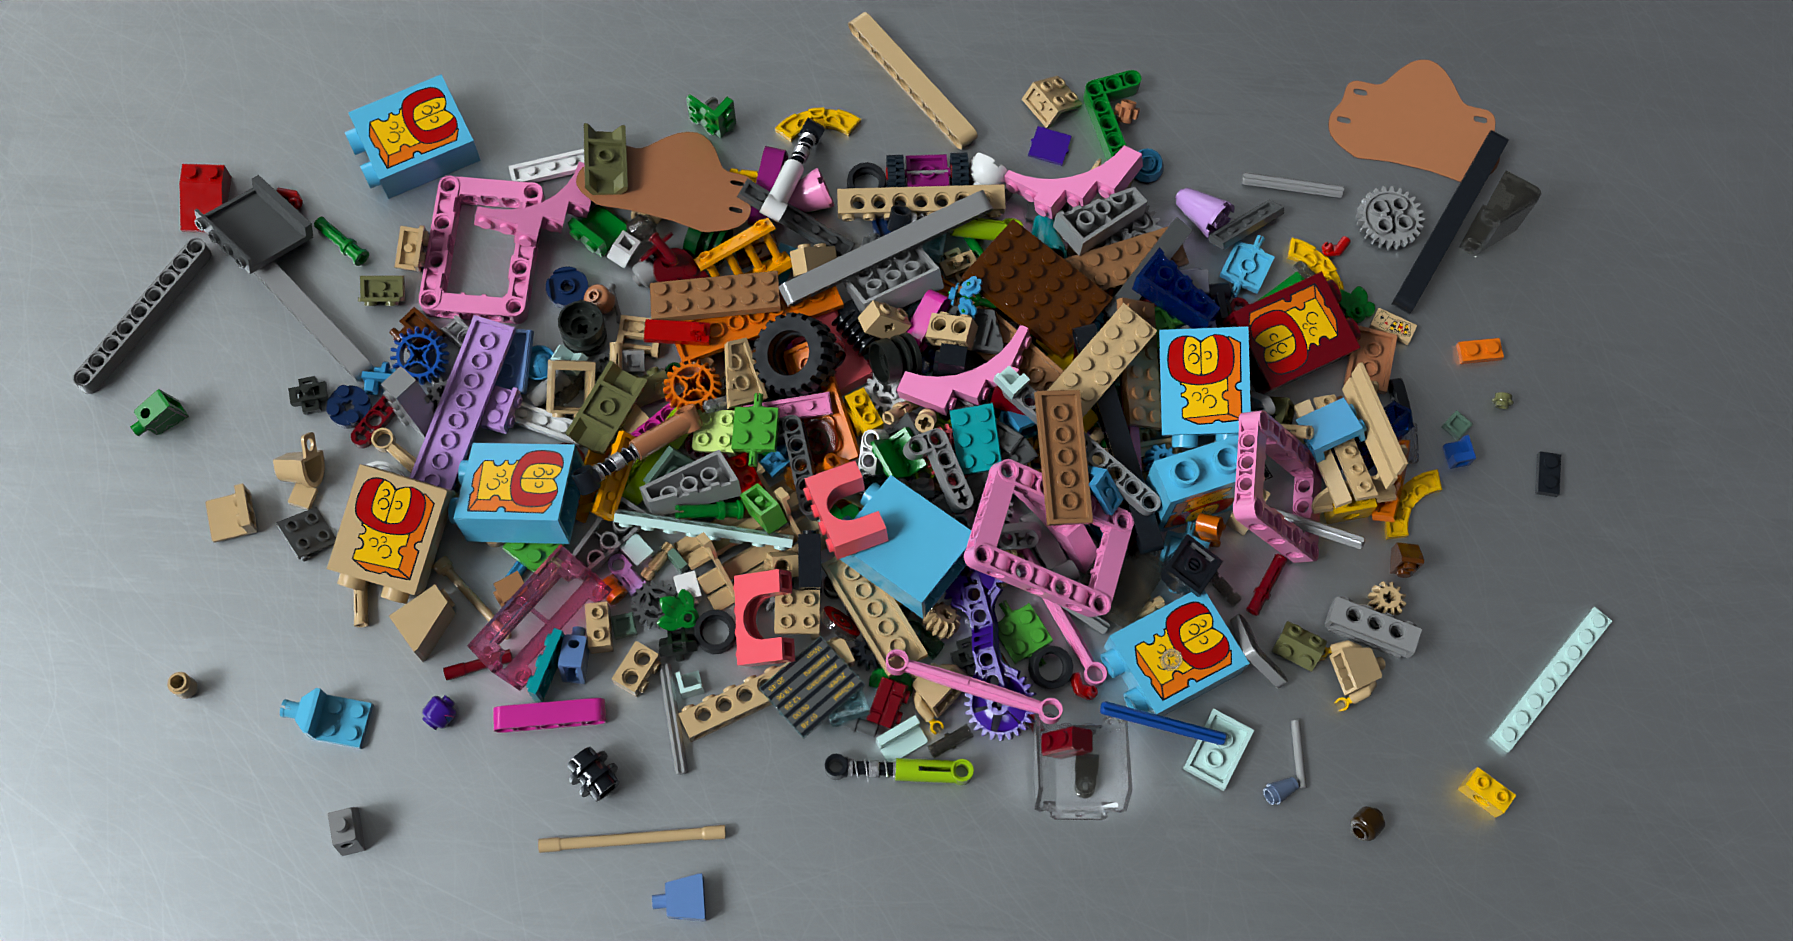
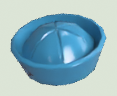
(1152, 166)
(539, 362)

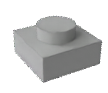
(633, 360)

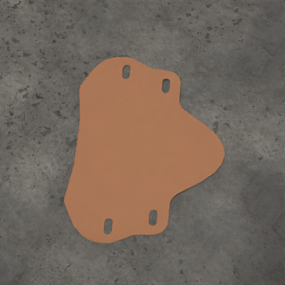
(1412, 122)
(680, 183)

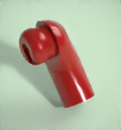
(292, 197)
(1329, 249)

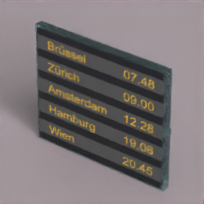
(812, 687)

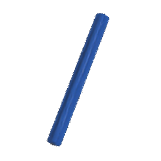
(1162, 723)

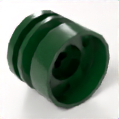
(698, 242)

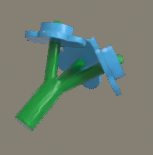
(969, 287)

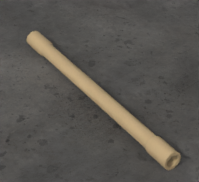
(558, 844)

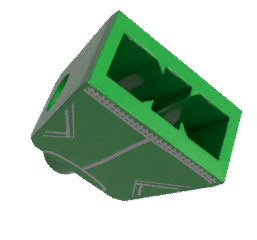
(158, 414)

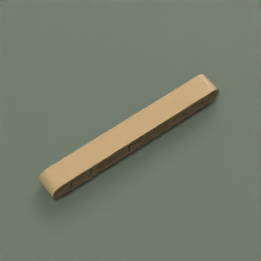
(913, 80)

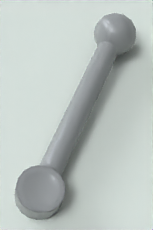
(611, 286)

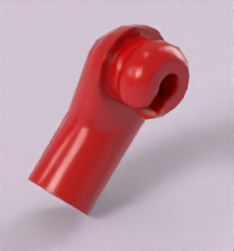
(1082, 690)

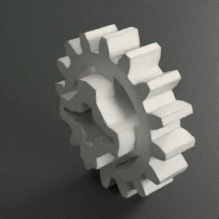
(882, 400)

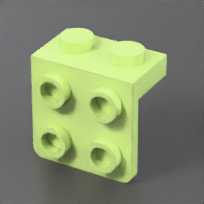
(715, 433)

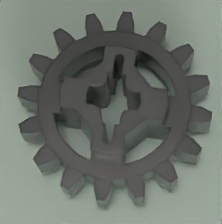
(647, 608)

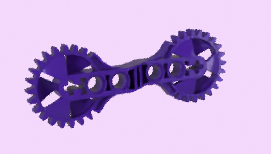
(984, 641)

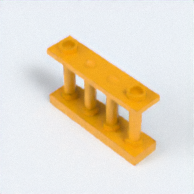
(779, 261)
(611, 487)

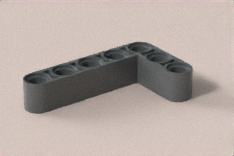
(798, 458)

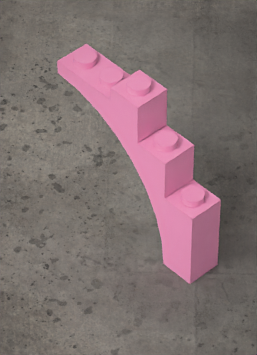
(1052, 194)
(527, 221)
(971, 386)
(1072, 538)

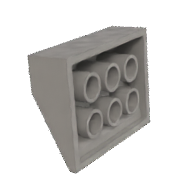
(896, 281)

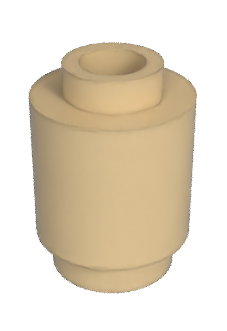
(182, 685)

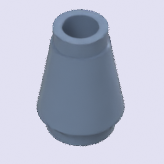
(1278, 791)

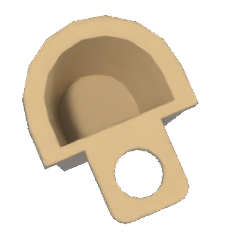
(302, 467)

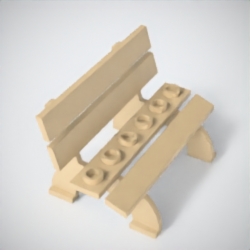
(1380, 441)
(701, 549)

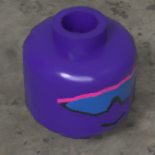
(439, 712)

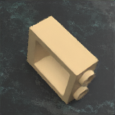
(553, 365)

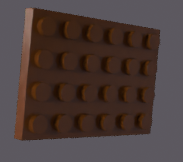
(1037, 287)

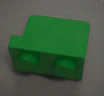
(715, 121)
(597, 230)
(891, 455)

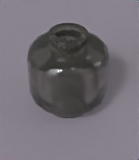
(642, 227)

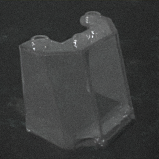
(1056, 777)

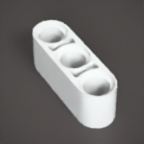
(865, 464)

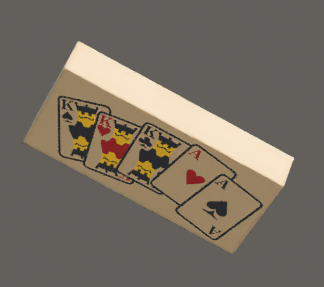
(1393, 324)

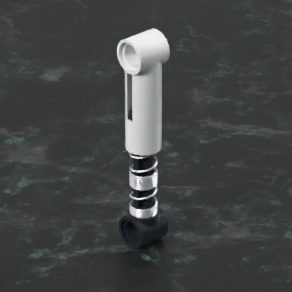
(792, 171)

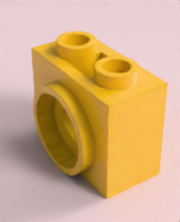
(862, 413)
(1351, 511)

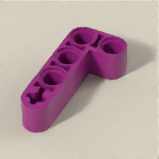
(770, 167)

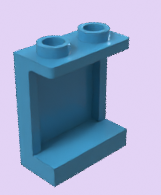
(1332, 427)
(1104, 489)

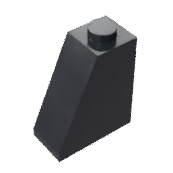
(809, 560)

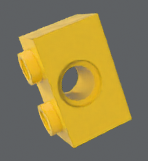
(1486, 792)

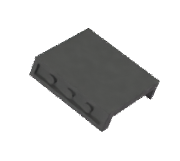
(256, 226)

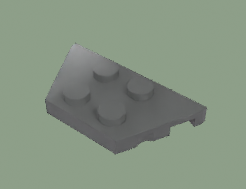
(988, 335)

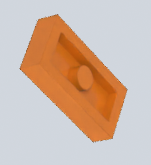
(1480, 351)

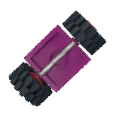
(927, 170)

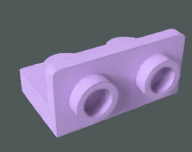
(501, 409)

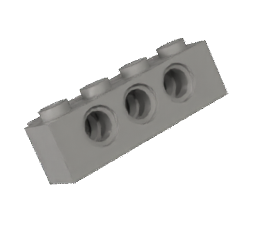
(1379, 638)

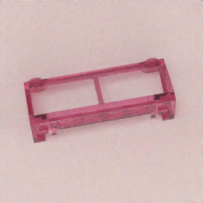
(487, 642)

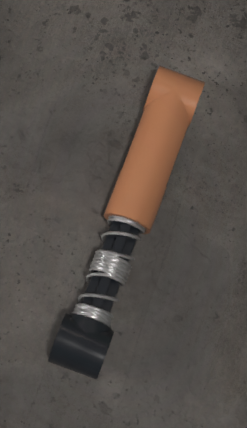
(684, 421)

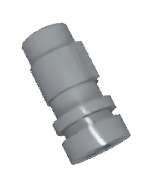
(539, 393)

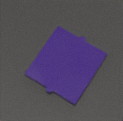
(1049, 146)

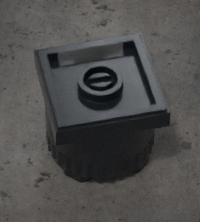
(1189, 567)

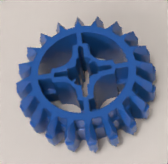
(428, 349)

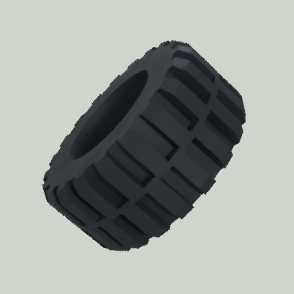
(773, 344)

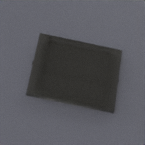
(1134, 586)

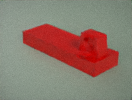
(677, 332)

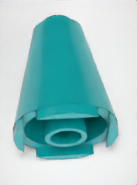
(1044, 231)

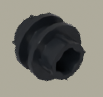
(594, 775)

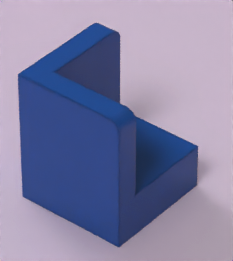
(1459, 453)

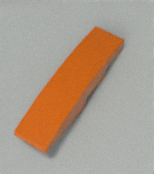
(1388, 510)

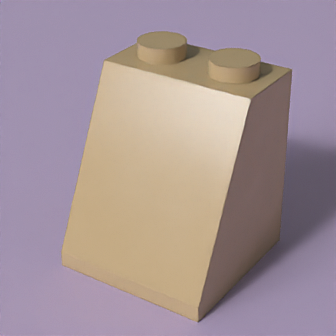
(424, 620)

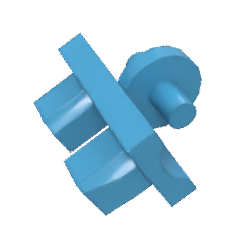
(374, 379)
(777, 461)

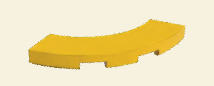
(831, 119)
(1315, 260)
(1412, 492)

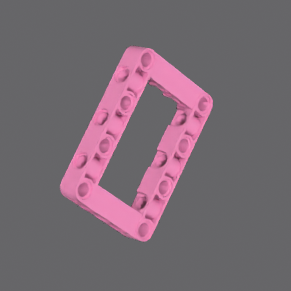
(441, 248)
(1249, 504)
(1033, 577)

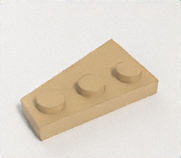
(741, 377)

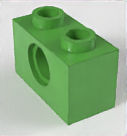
(763, 508)

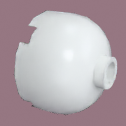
(985, 172)

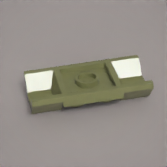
(605, 161)
(606, 409)

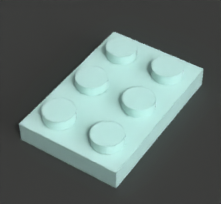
(1217, 762)

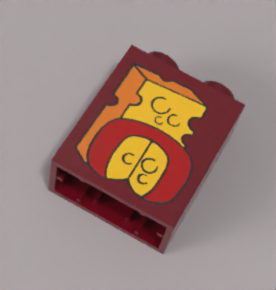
(1295, 332)

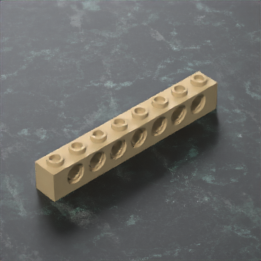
(909, 196)
(697, 729)

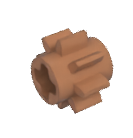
(1126, 111)

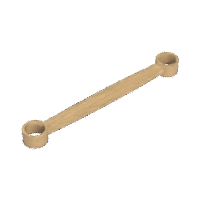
(404, 458)

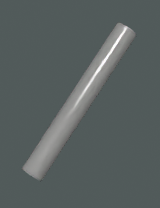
(1298, 754)

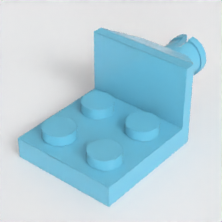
(330, 718)

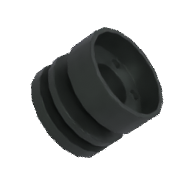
(582, 328)
(893, 357)

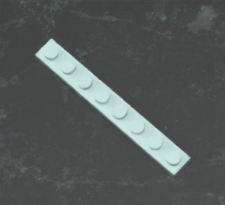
(694, 528)
(1550, 680)

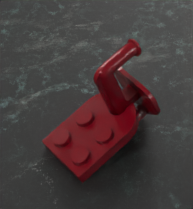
(679, 261)

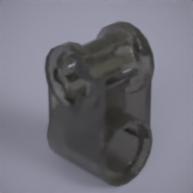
(1086, 771)

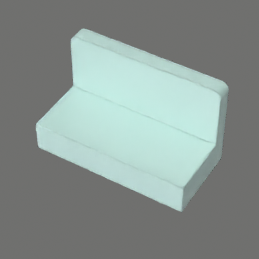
(901, 740)

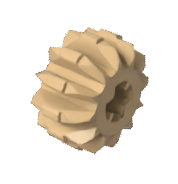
(1393, 595)
(942, 621)

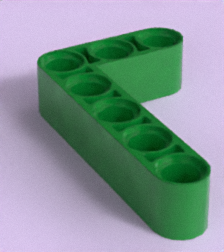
(1102, 100)

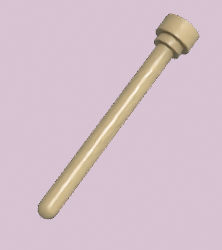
(444, 567)

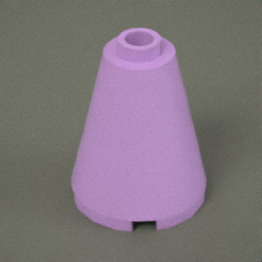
(1204, 210)

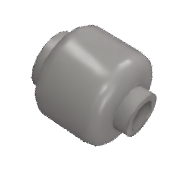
(644, 272)

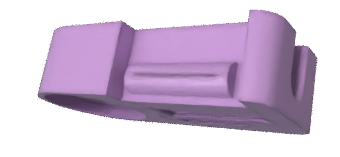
(627, 576)

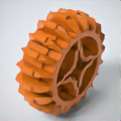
(699, 372)

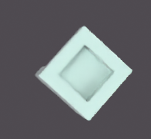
(564, 353)
(1011, 382)
(636, 549)
(690, 684)

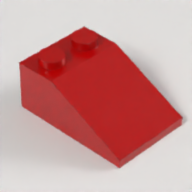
(203, 189)

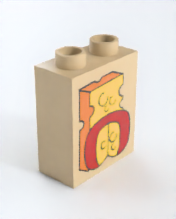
(390, 533)

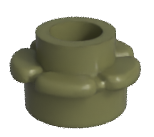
(1502, 400)

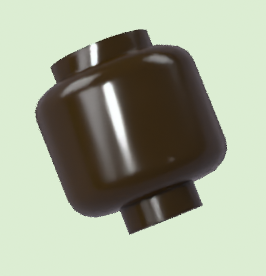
(1367, 823)

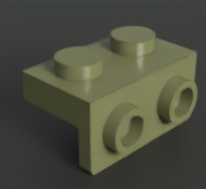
(382, 289)
(654, 388)
(1299, 646)

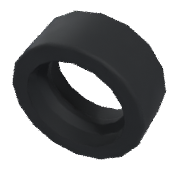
(866, 168)
(713, 615)
(1067, 670)

